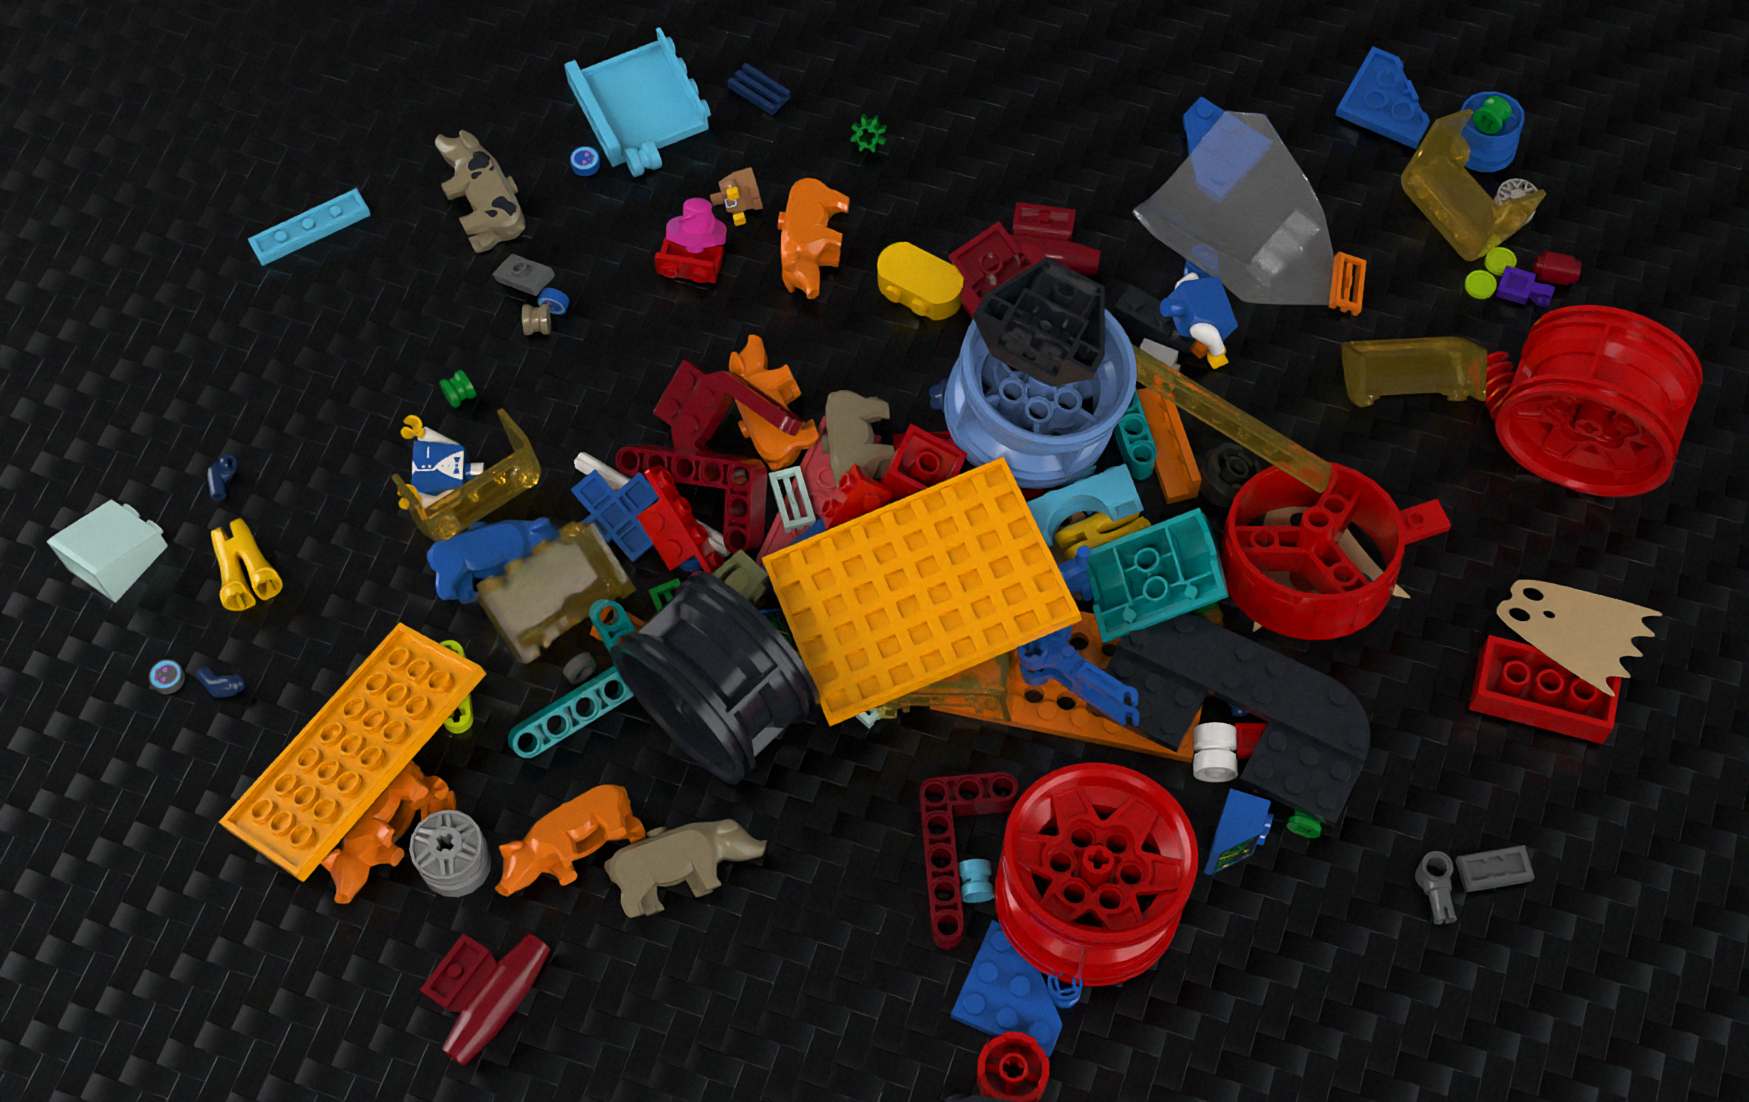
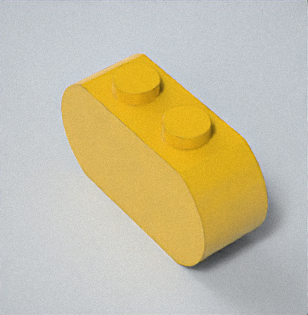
(919, 281)

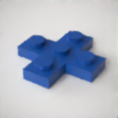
(616, 512)

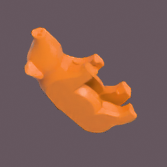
(805, 235)
(771, 443)
(376, 831)
(568, 835)

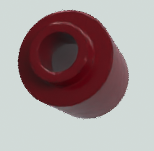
(1557, 268)

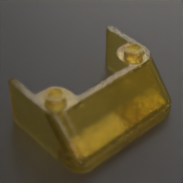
(1454, 199)
(1414, 366)
(480, 494)

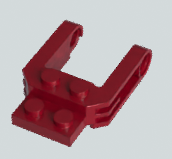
(990, 262)
(699, 401)

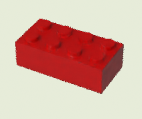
(1533, 689)

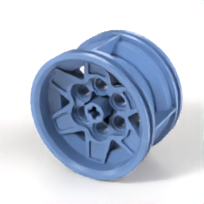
(996, 427)

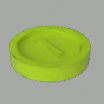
(1498, 259)
(1480, 284)

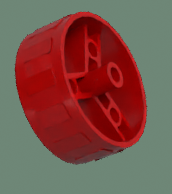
(1346, 596)

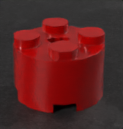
(1017, 1051)

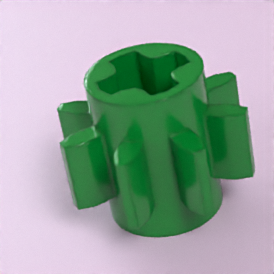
(872, 126)

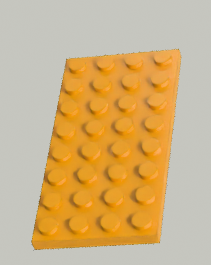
(351, 750)

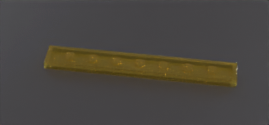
(1232, 421)

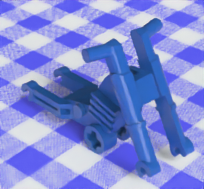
(1067, 666)

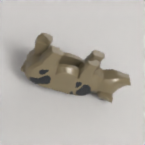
(490, 194)

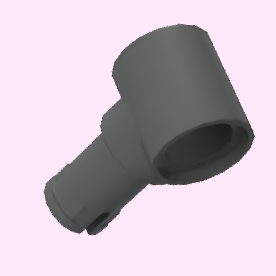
(1437, 887)

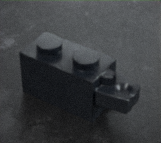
(1141, 319)

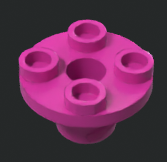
(696, 227)

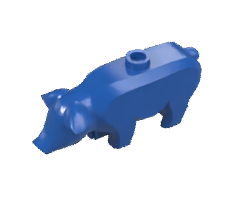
(483, 553)

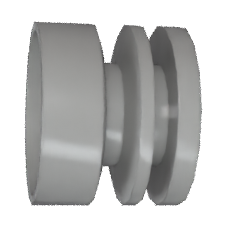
(452, 871)

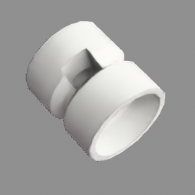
(1215, 750)

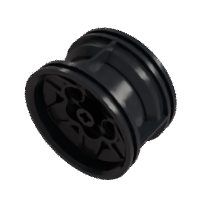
(715, 676)

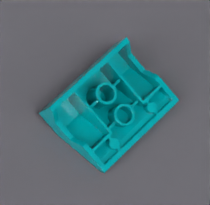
(1155, 574)

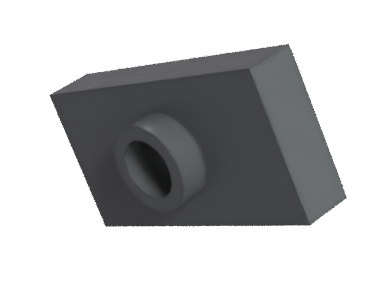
(523, 274)
(1494, 868)

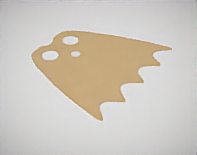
(1585, 634)

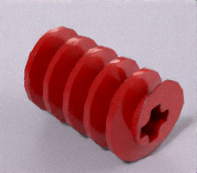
(1498, 381)

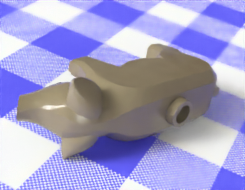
(852, 437)
(678, 856)

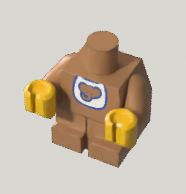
(738, 194)

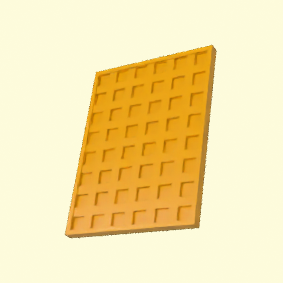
(919, 590)

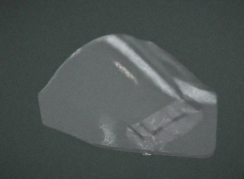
(1246, 215)

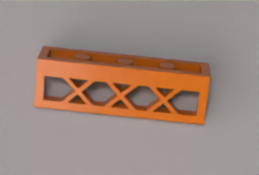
(1174, 459)

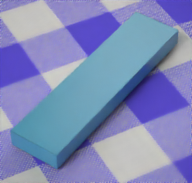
(309, 226)

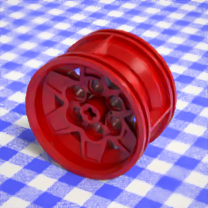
(1600, 400)
(1103, 809)

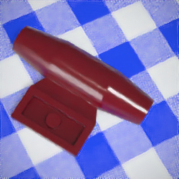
(1051, 230)
(482, 990)

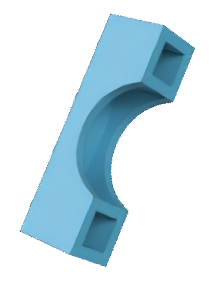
(1106, 493)

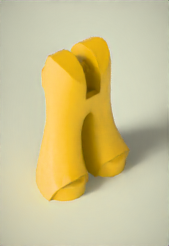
(1092, 532)
(235, 591)

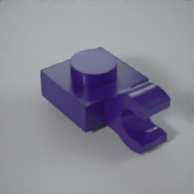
(1520, 285)

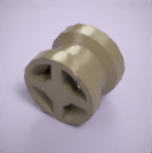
(536, 319)

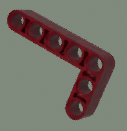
(705, 474)
(945, 845)

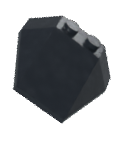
(1046, 323)

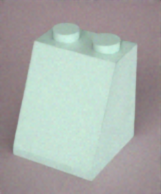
(109, 547)

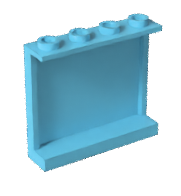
(639, 98)

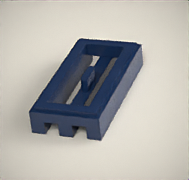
(762, 85)

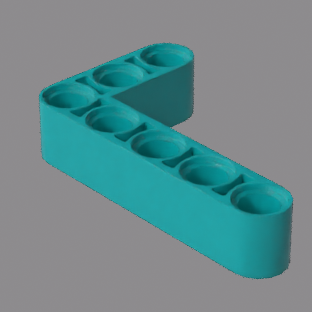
(1137, 445)
(592, 689)

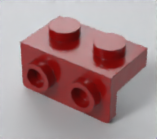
(677, 262)
(854, 498)

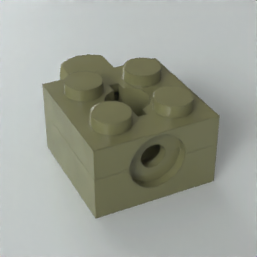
(747, 579)

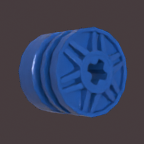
(1496, 150)

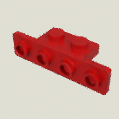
(674, 526)

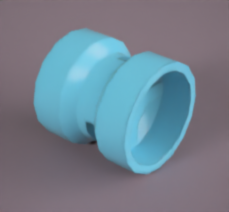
(645, 157)
(975, 880)

